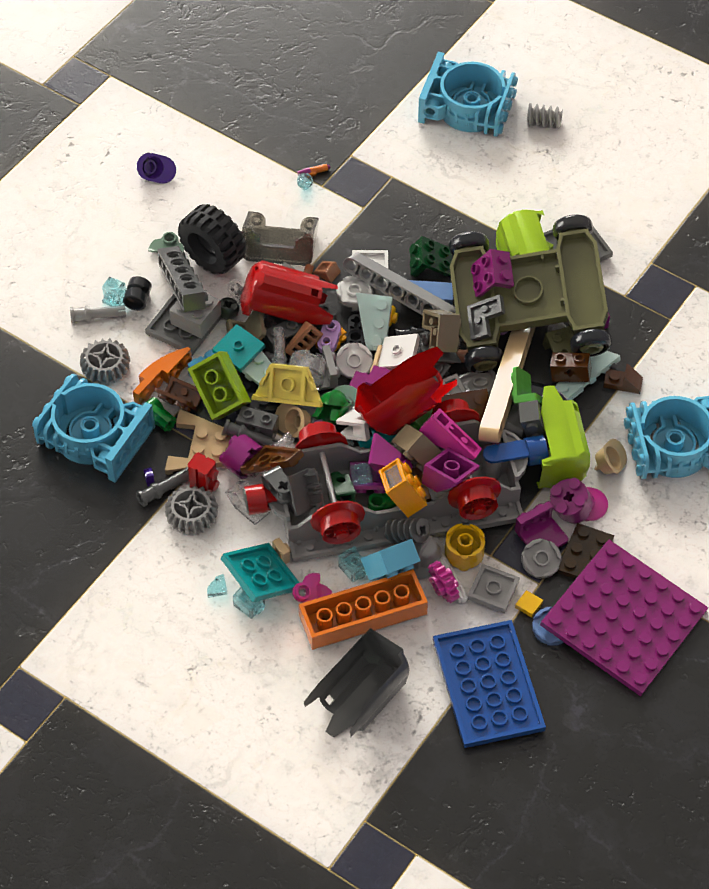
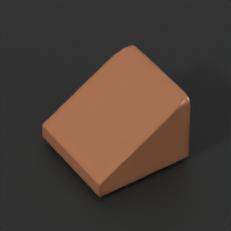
(327, 270)

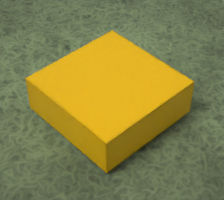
(529, 603)

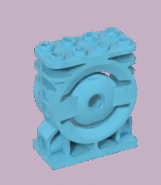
(471, 107)
(91, 438)
(673, 444)

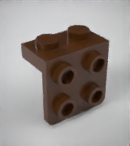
(180, 394)

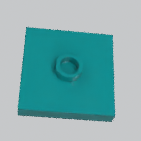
(240, 346)

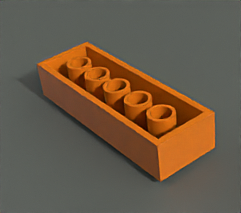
(362, 608)

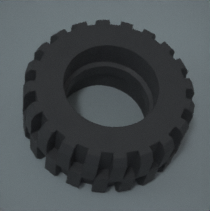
(212, 239)

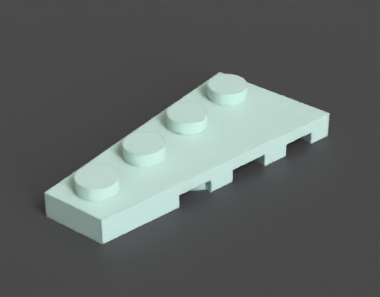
(599, 365)

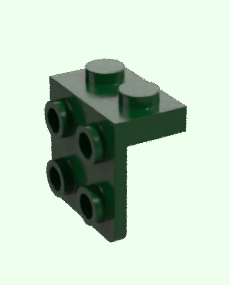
(431, 255)

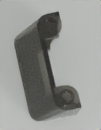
(279, 243)

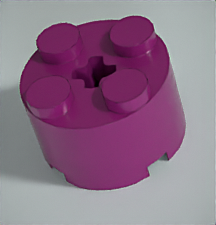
(238, 453)
(571, 500)

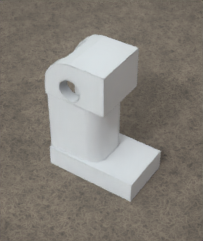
(357, 428)

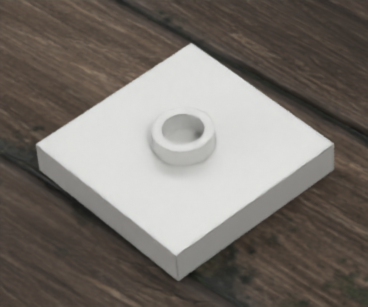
(398, 349)

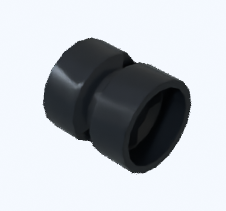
(137, 293)

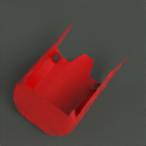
(285, 294)
(403, 393)

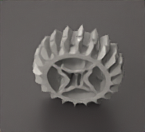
(104, 361)
(195, 517)

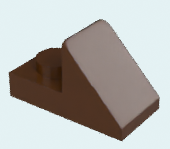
(625, 381)

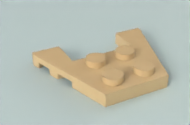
(206, 440)

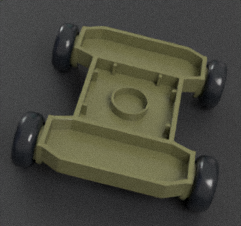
(547, 290)

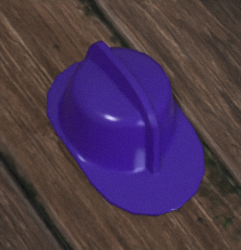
(156, 168)

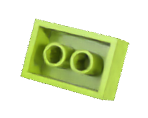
(219, 385)

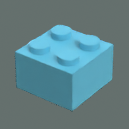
(391, 560)

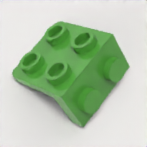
(522, 387)

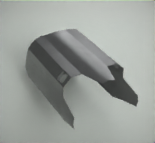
(362, 683)

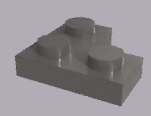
(479, 316)

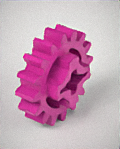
(443, 581)

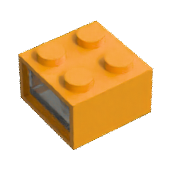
(403, 487)

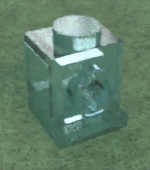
(113, 292)
(361, 473)
(351, 564)
(245, 605)

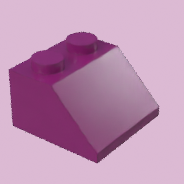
(447, 470)

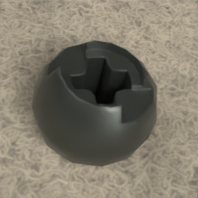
(229, 308)

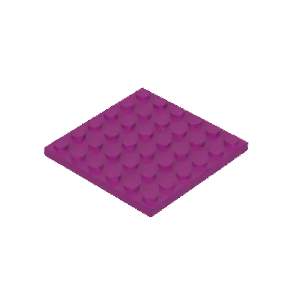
(624, 617)

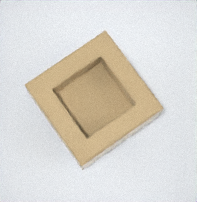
(282, 550)

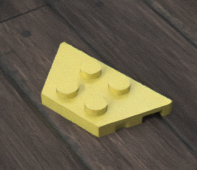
(288, 385)

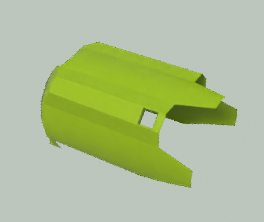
(521, 233)
(566, 439)

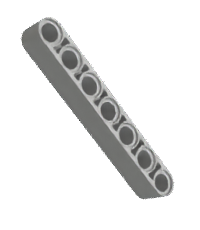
(392, 284)

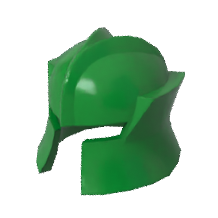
(334, 407)

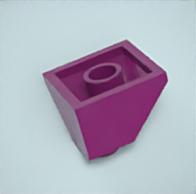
(384, 453)

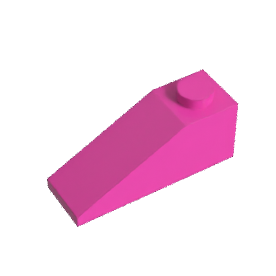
(447, 434)

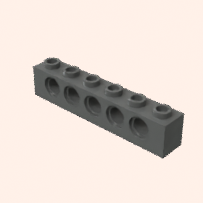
(182, 278)

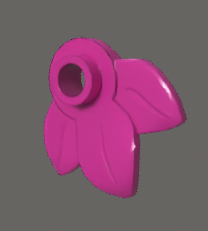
(312, 588)

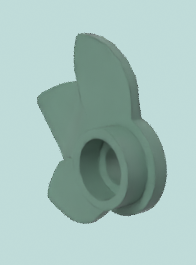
(168, 239)

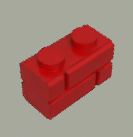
(203, 472)

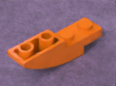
(161, 371)

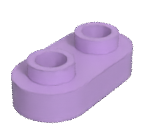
(330, 335)

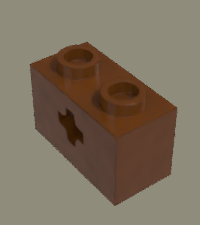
(570, 367)

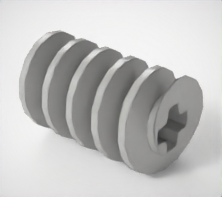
(544, 115)

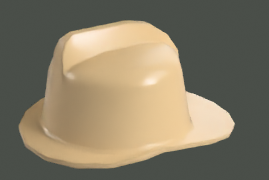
(292, 419)
(611, 457)

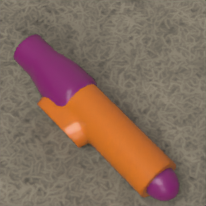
(314, 170)

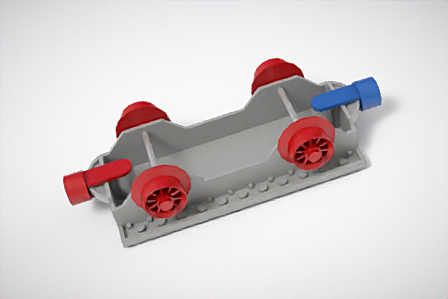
(483, 499)

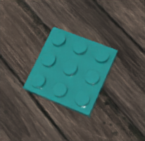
(260, 572)

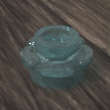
(304, 181)

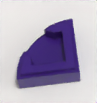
(149, 477)

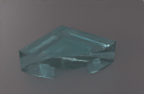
(217, 587)

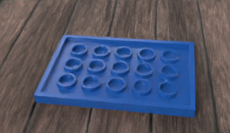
(488, 683)

